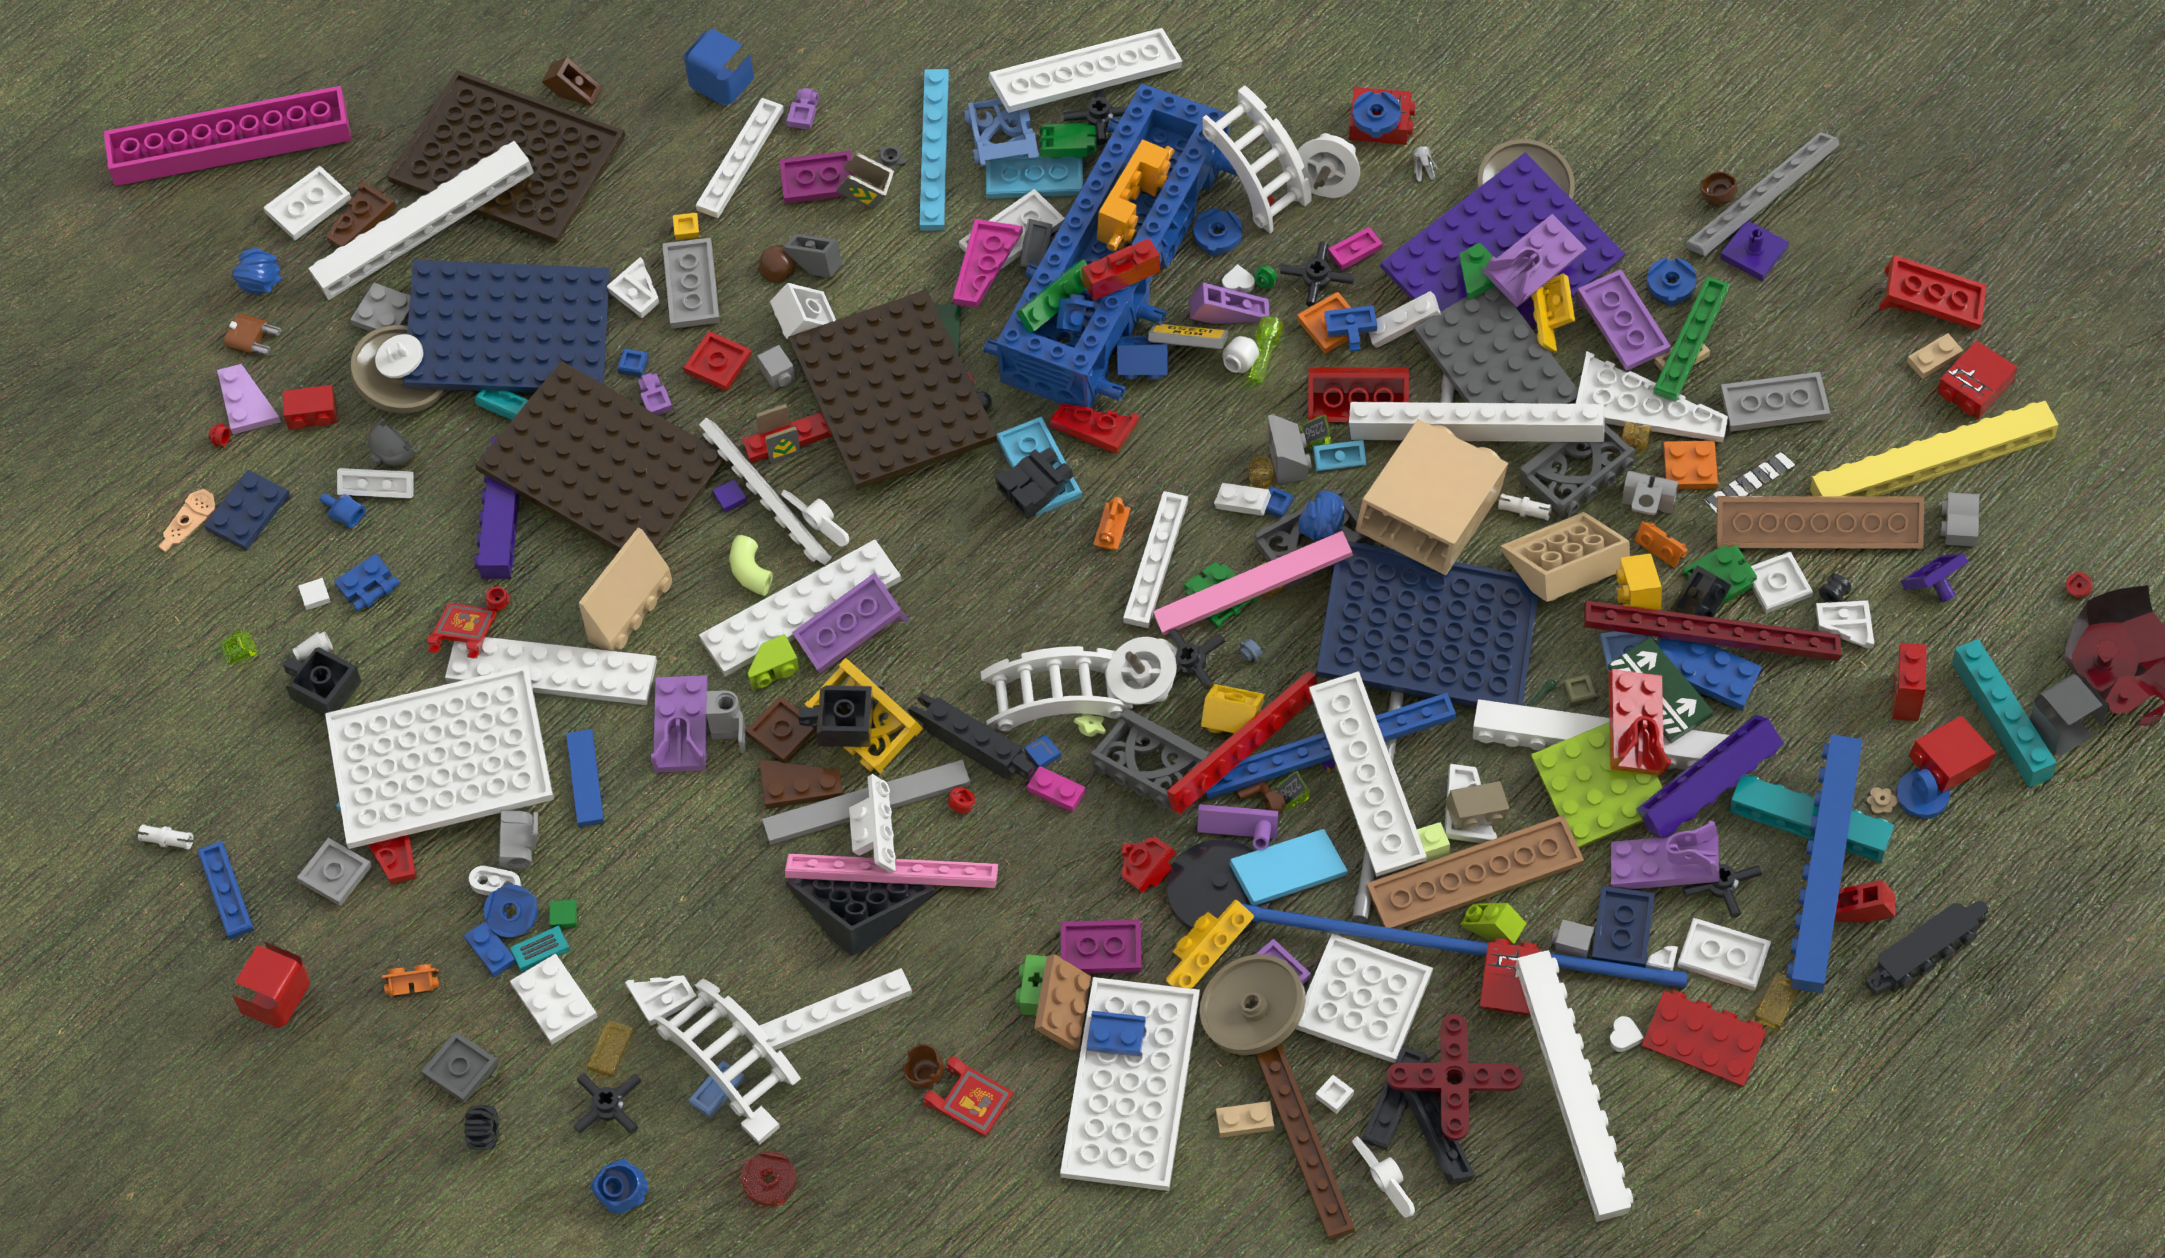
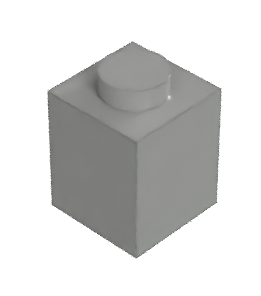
(776, 367)
(1572, 939)

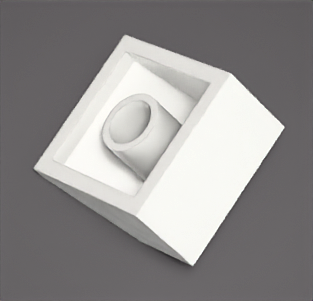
(801, 309)

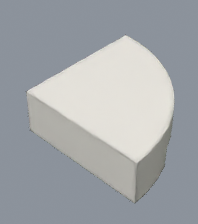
(1663, 959)

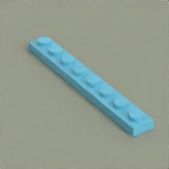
(934, 150)

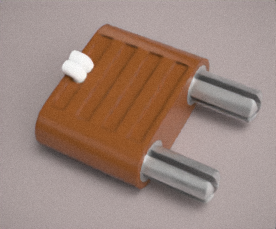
(247, 333)

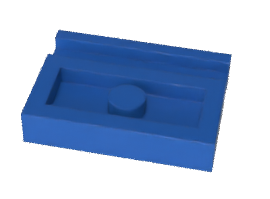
(1116, 1033)

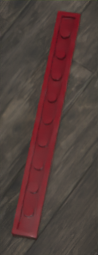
(1712, 630)

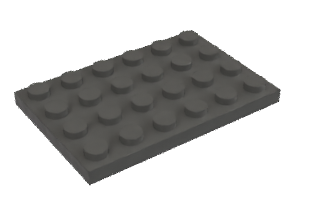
(1494, 354)

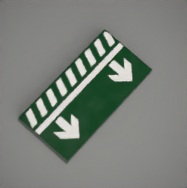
(1681, 703)

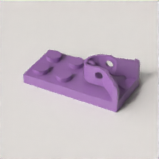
(1534, 260)
(1623, 319)
(848, 622)
(680, 724)
(1666, 861)

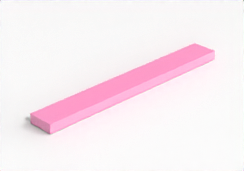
(1253, 583)
(906, 871)

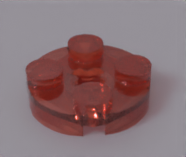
(768, 1193)

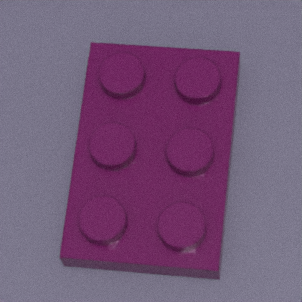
(813, 176)
(1102, 945)

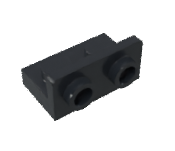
(1701, 594)

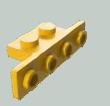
(1552, 309)
(1207, 943)

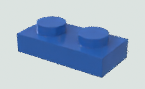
(490, 949)

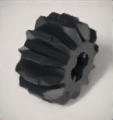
(481, 1127)

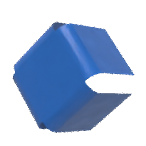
(706, 68)

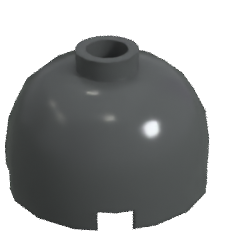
(389, 445)

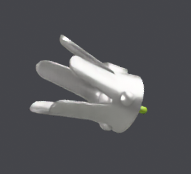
(1422, 157)

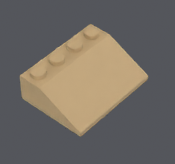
(1566, 555)
(624, 593)

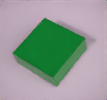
(563, 914)

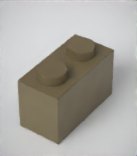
(1477, 806)

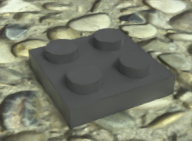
(460, 1067)

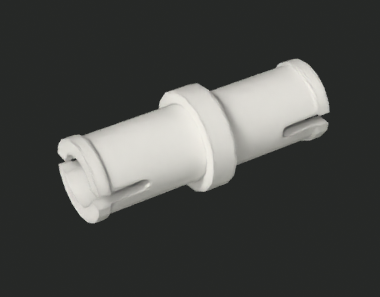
(1525, 507)
(165, 837)

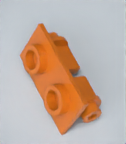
(1112, 524)
(1657, 543)
(400, 980)

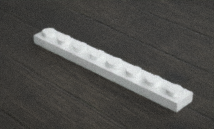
(770, 499)

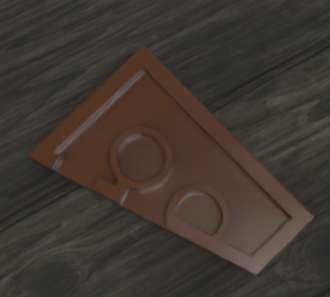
(362, 215)
(797, 784)

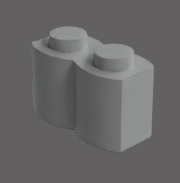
(1961, 519)

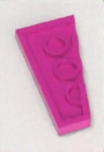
(984, 257)

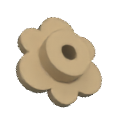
(1878, 805)

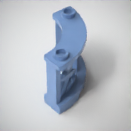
(1024, 139)

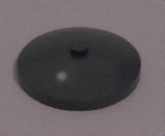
(1206, 883)

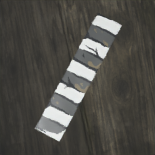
(1753, 479)

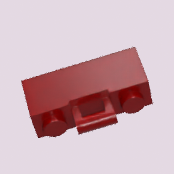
(1121, 269)

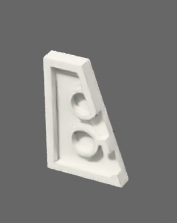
(1462, 777)

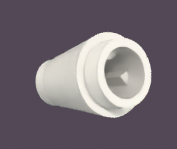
(304, 650)

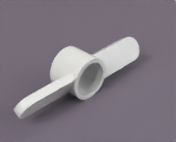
(820, 518)
(1387, 1177)

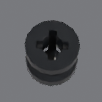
(1835, 588)

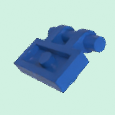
(363, 578)

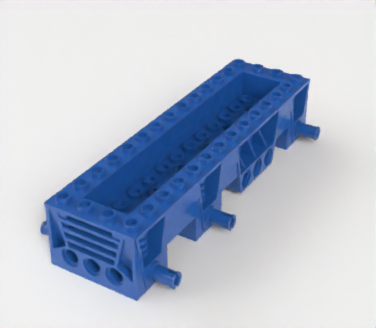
(1080, 369)

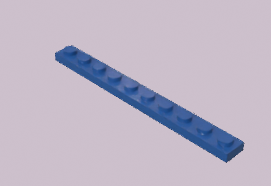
(1317, 750)

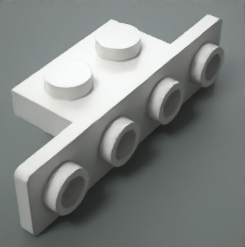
(872, 825)

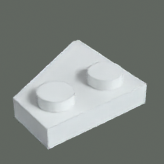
(635, 289)
(1848, 619)
(661, 996)

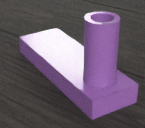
(1239, 822)

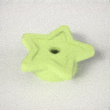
(1090, 725)

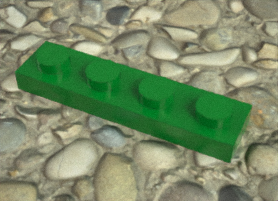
(1046, 302)

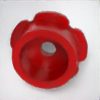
(219, 435)
(497, 593)

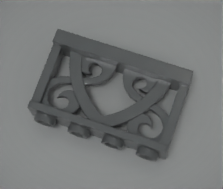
(1542, 467)
(1290, 524)
(1141, 730)

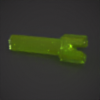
(1267, 335)

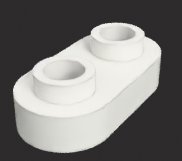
(495, 879)

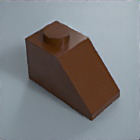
(571, 82)

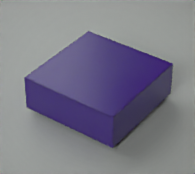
(729, 496)

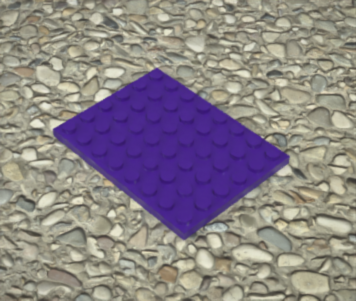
(1498, 218)

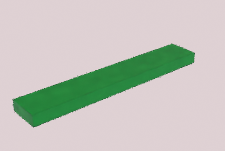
(1691, 339)

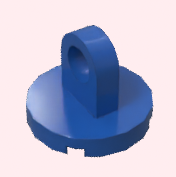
(1920, 796)

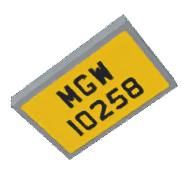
(1188, 336)

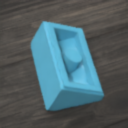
(1339, 455)

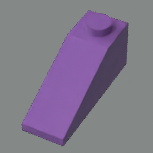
(1224, 306)

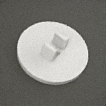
(399, 356)

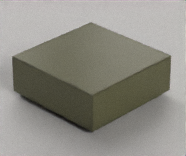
(1580, 690)

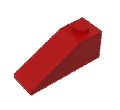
(1865, 903)

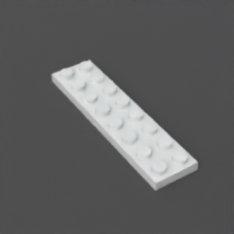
(1085, 70)
(739, 637)
(561, 669)
(1367, 774)

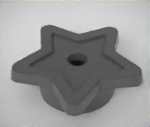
(893, 152)

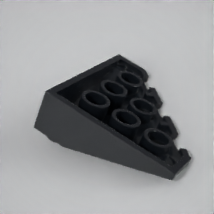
(858, 911)

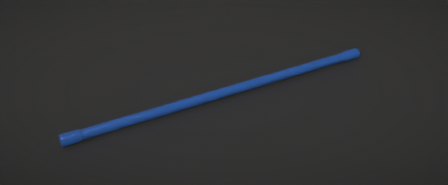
(1663, 977)

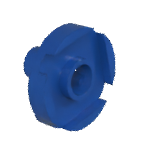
(1373, 124)
(1217, 243)
(1668, 292)
(524, 903)

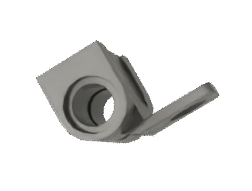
(1649, 493)
(725, 717)
(517, 839)

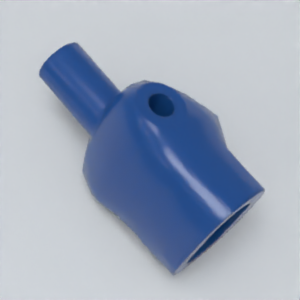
(344, 509)

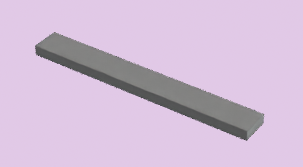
(1762, 193)
(836, 810)

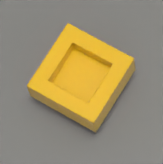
(686, 226)

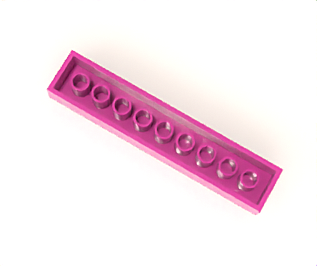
(227, 135)

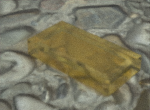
(1776, 1002)
(610, 1049)

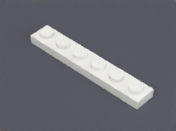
(739, 158)
(1155, 559)
(837, 1009)

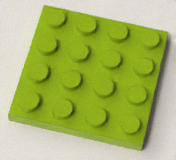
(1589, 792)

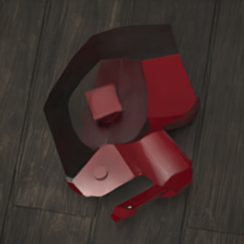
(2120, 650)

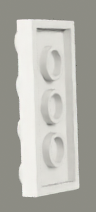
(1028, 207)

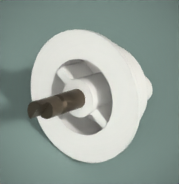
(1330, 165)
(1142, 671)

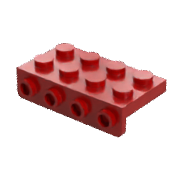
(1704, 1037)

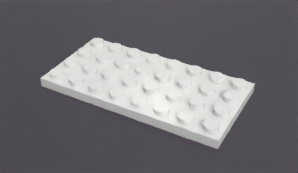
(1129, 1105)

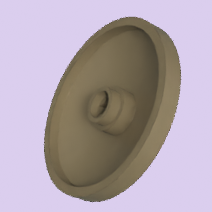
(1544, 155)
(380, 390)
(1252, 1004)

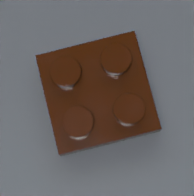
(779, 730)

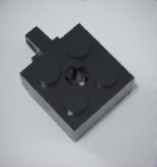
(321, 681)
(841, 716)

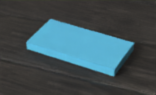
(1019, 175)
(1032, 435)
(1288, 867)

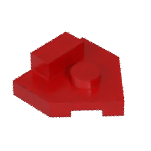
(1146, 863)

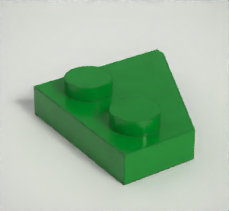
(1473, 264)

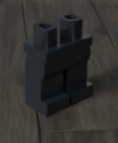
(1034, 482)

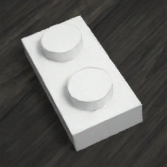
(1242, 499)

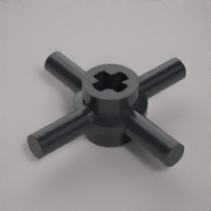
(1098, 114)
(1317, 274)
(1192, 658)
(1727, 887)
(607, 1103)

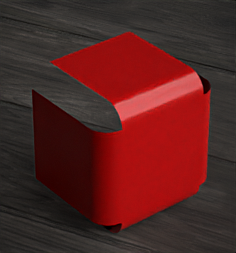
(279, 984)

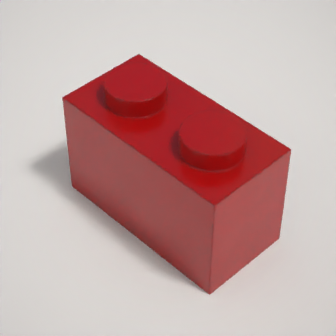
(310, 407)

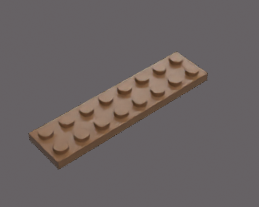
(1820, 521)
(1475, 873)

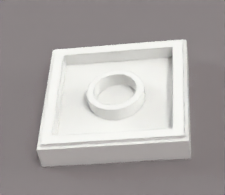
(1780, 583)

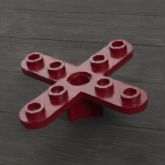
(1454, 1067)

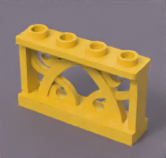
(896, 720)

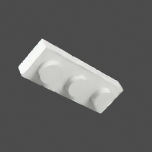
(1404, 319)
(375, 483)

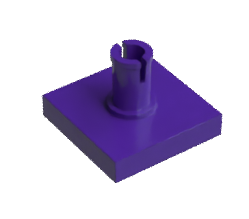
(1754, 250)
(1935, 574)

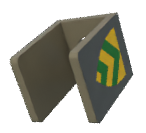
(871, 172)
(783, 443)

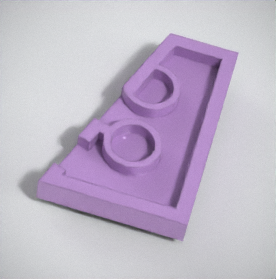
(244, 401)

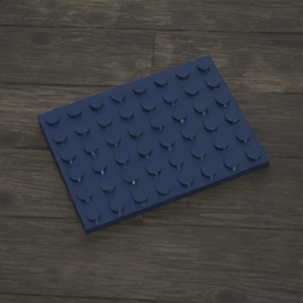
(505, 324)
(1428, 629)

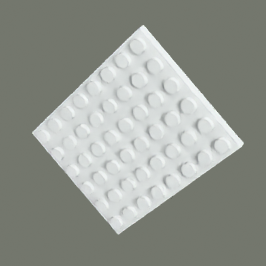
(438, 757)

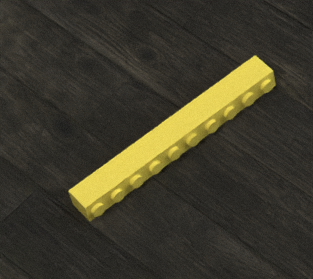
(1939, 454)

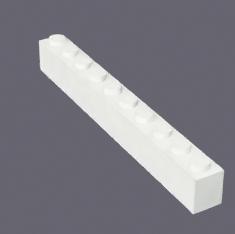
(421, 220)
(1481, 421)
(1544, 727)
(1573, 1086)

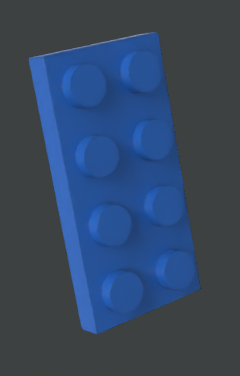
(1713, 670)

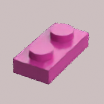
(1355, 248)
(1056, 789)

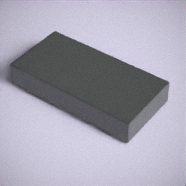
(1035, 242)

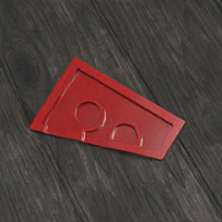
(1097, 428)
(395, 858)

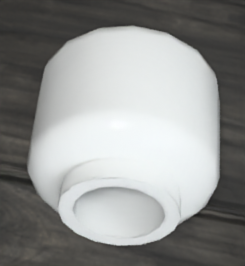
(1240, 354)

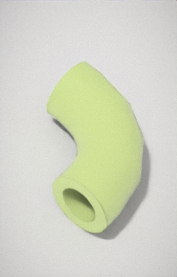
(745, 568)

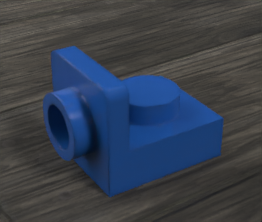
(1072, 313)

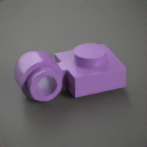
(804, 110)
(654, 395)

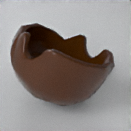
(1719, 188)
(776, 264)
(923, 1066)

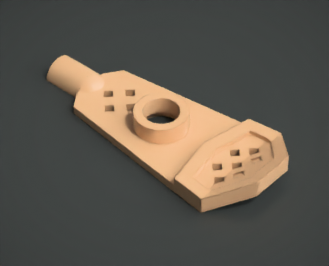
(198, 509)

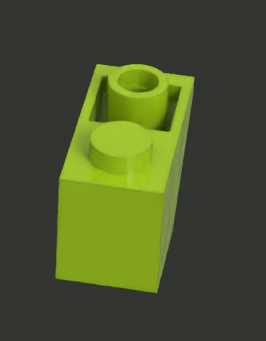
(772, 662)
(1494, 921)

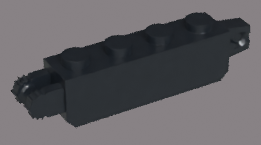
(972, 738)
(1926, 946)

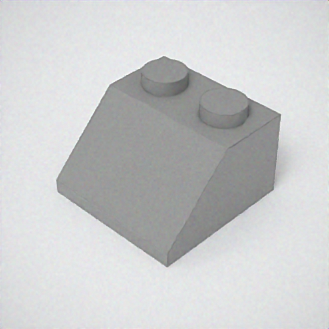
(1287, 450)

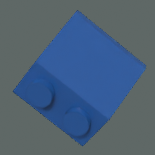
(1141, 357)

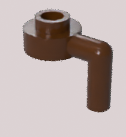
(1272, 800)

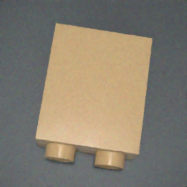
(1432, 496)

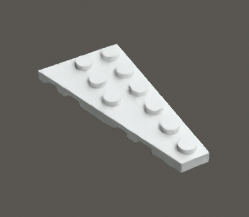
(1632, 399)

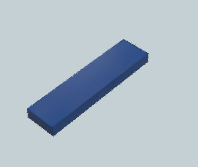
(585, 778)
(225, 890)

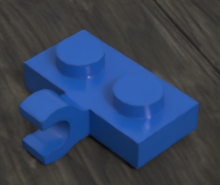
(1351, 323)

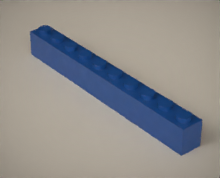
(1826, 863)

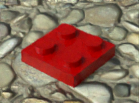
(717, 361)

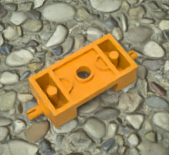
(1144, 172)

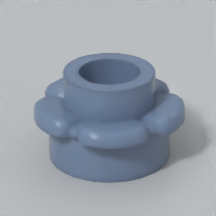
(1250, 650)

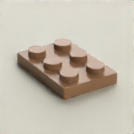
(1062, 1002)

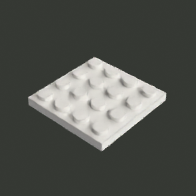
(1364, 998)

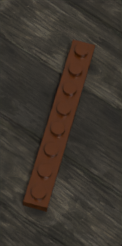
(1305, 1143)

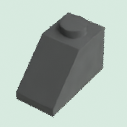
(814, 254)

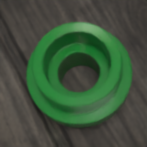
(1265, 276)

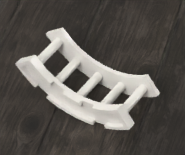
(1282, 147)
(1051, 660)
(742, 1025)

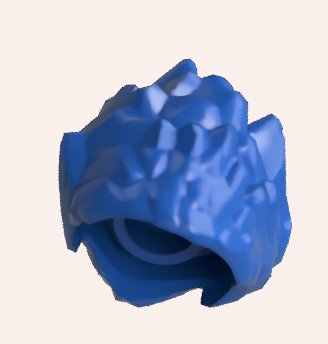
(256, 271)
(1322, 516)
(619, 1186)

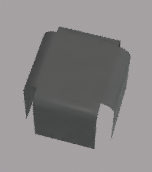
(2058, 713)

